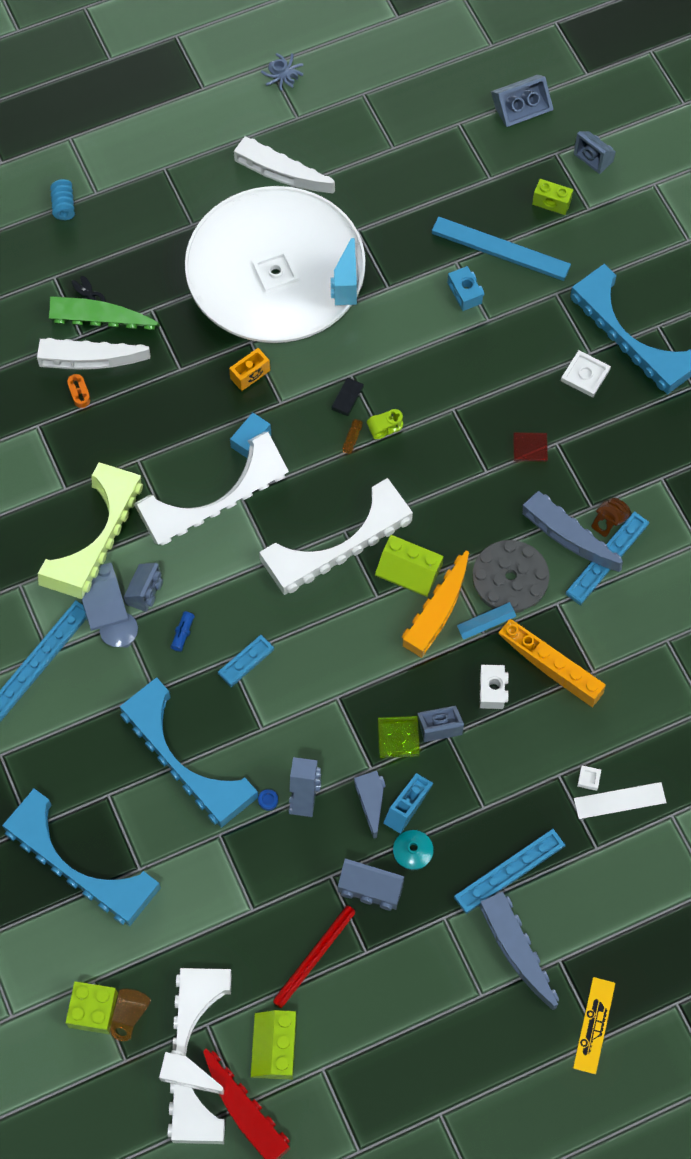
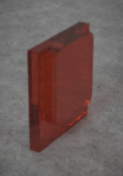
(530, 447)

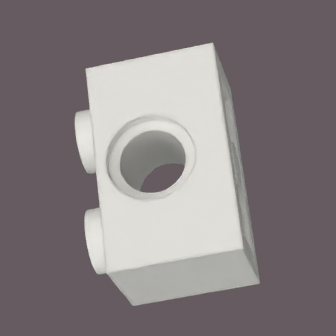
(493, 675)

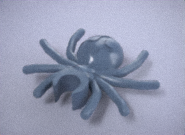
(281, 70)

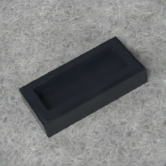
(347, 396)

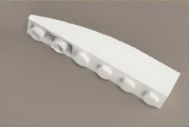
(280, 167)
(87, 354)

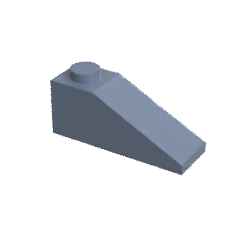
(370, 793)

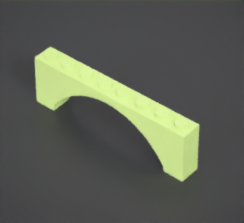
(75, 572)

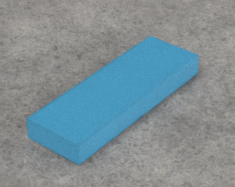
(486, 620)
(245, 660)

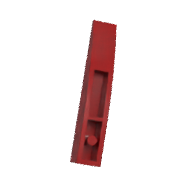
(246, 1113)

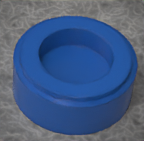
(268, 800)

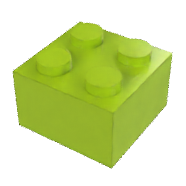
(91, 1007)

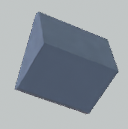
(440, 723)

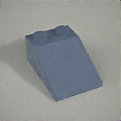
(104, 600)

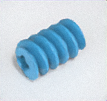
(62, 199)

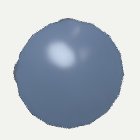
(120, 634)

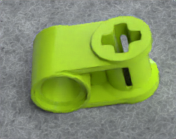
(384, 423)

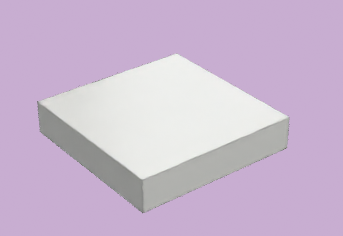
(585, 373)

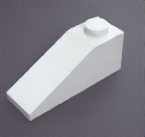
(182, 1071)

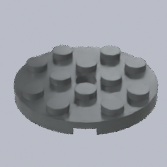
(509, 557)

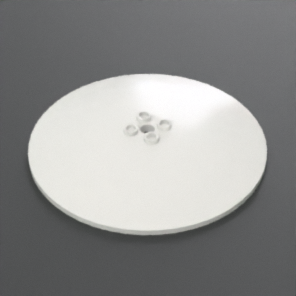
(264, 231)

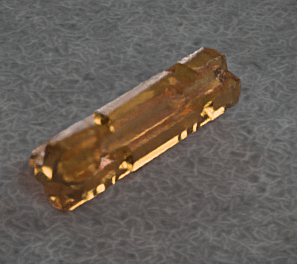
(352, 436)

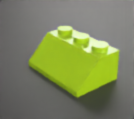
(409, 565)
(273, 1045)

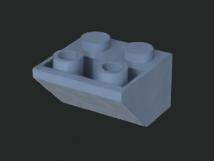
(144, 586)

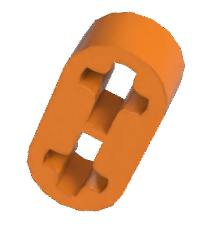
(82, 389)

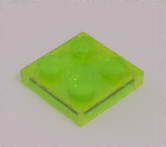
(398, 737)

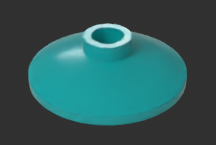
(413, 859)

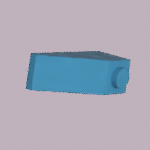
(407, 803)

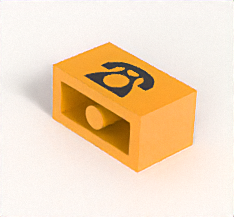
(249, 369)

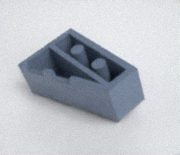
(304, 783)

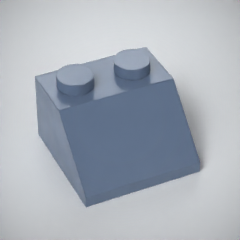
(593, 151)

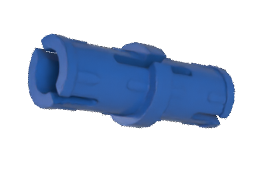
(182, 631)

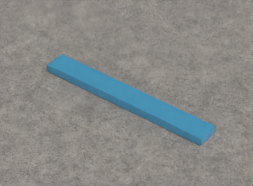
(501, 248)
(41, 657)

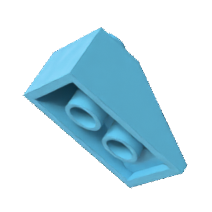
(345, 280)

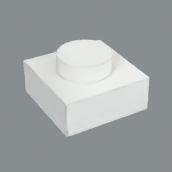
(589, 778)

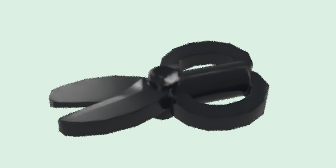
(86, 289)

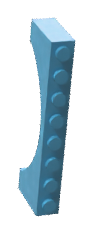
(665, 367)
(219, 798)
(122, 897)

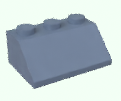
(522, 100)
(370, 884)

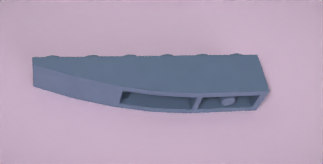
(568, 532)
(515, 946)

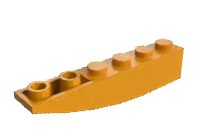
(436, 610)
(553, 663)

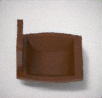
(615, 513)

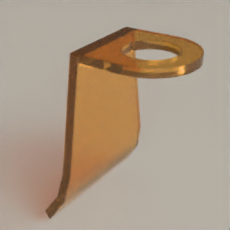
(128, 1010)

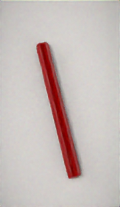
(314, 956)

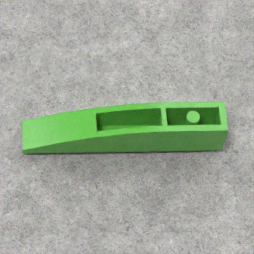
(96, 312)

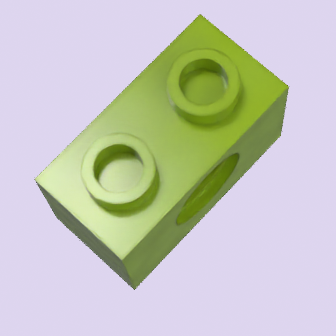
(552, 196)

